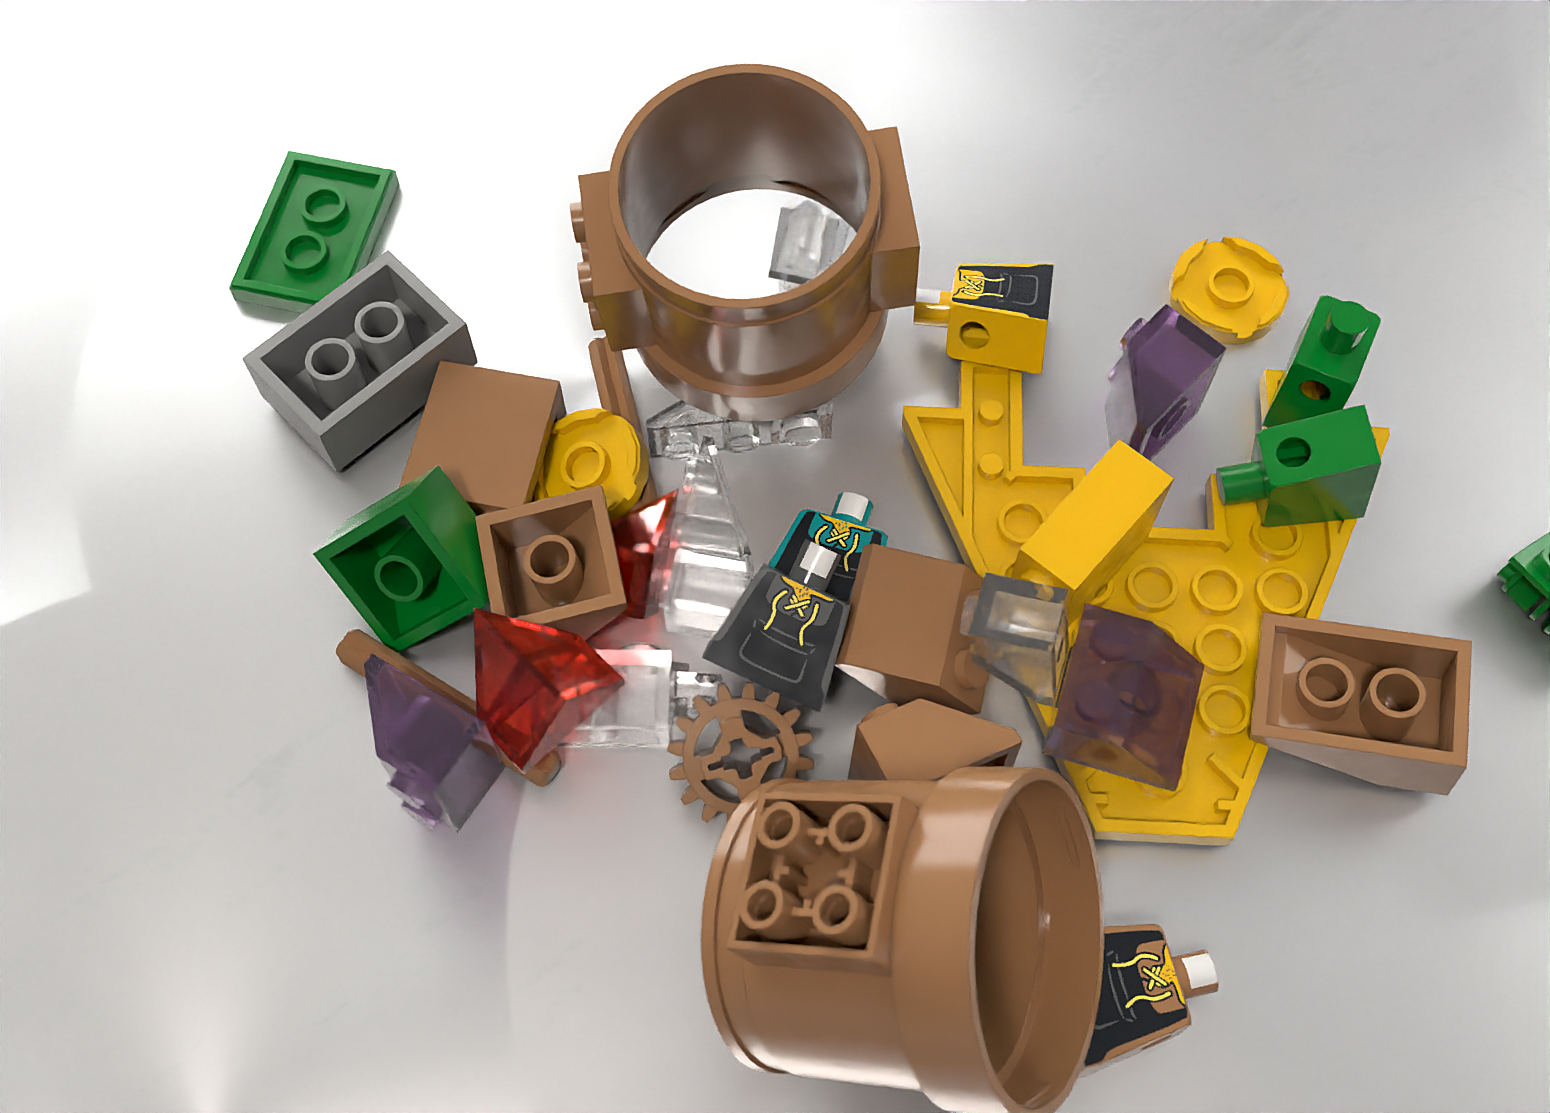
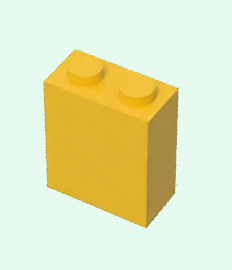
(1095, 527)

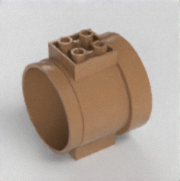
(728, 135)
(910, 935)

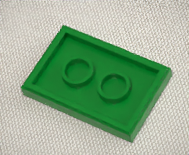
(313, 231)

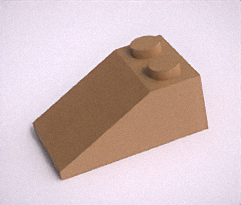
(1364, 700)

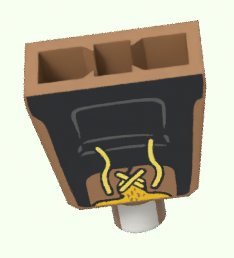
(1143, 993)

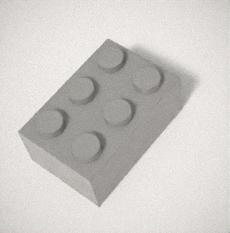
(359, 359)

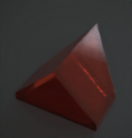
(643, 551)
(535, 684)

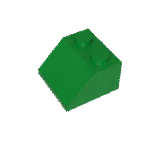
(410, 561)

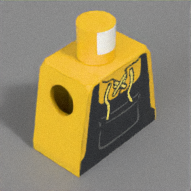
(992, 314)

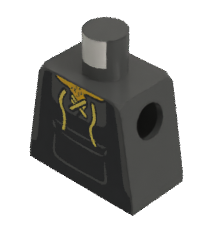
(786, 628)

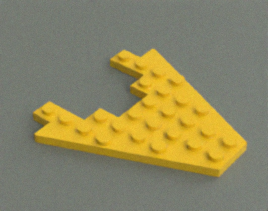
(1190, 582)

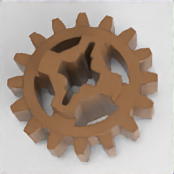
(708, 762)

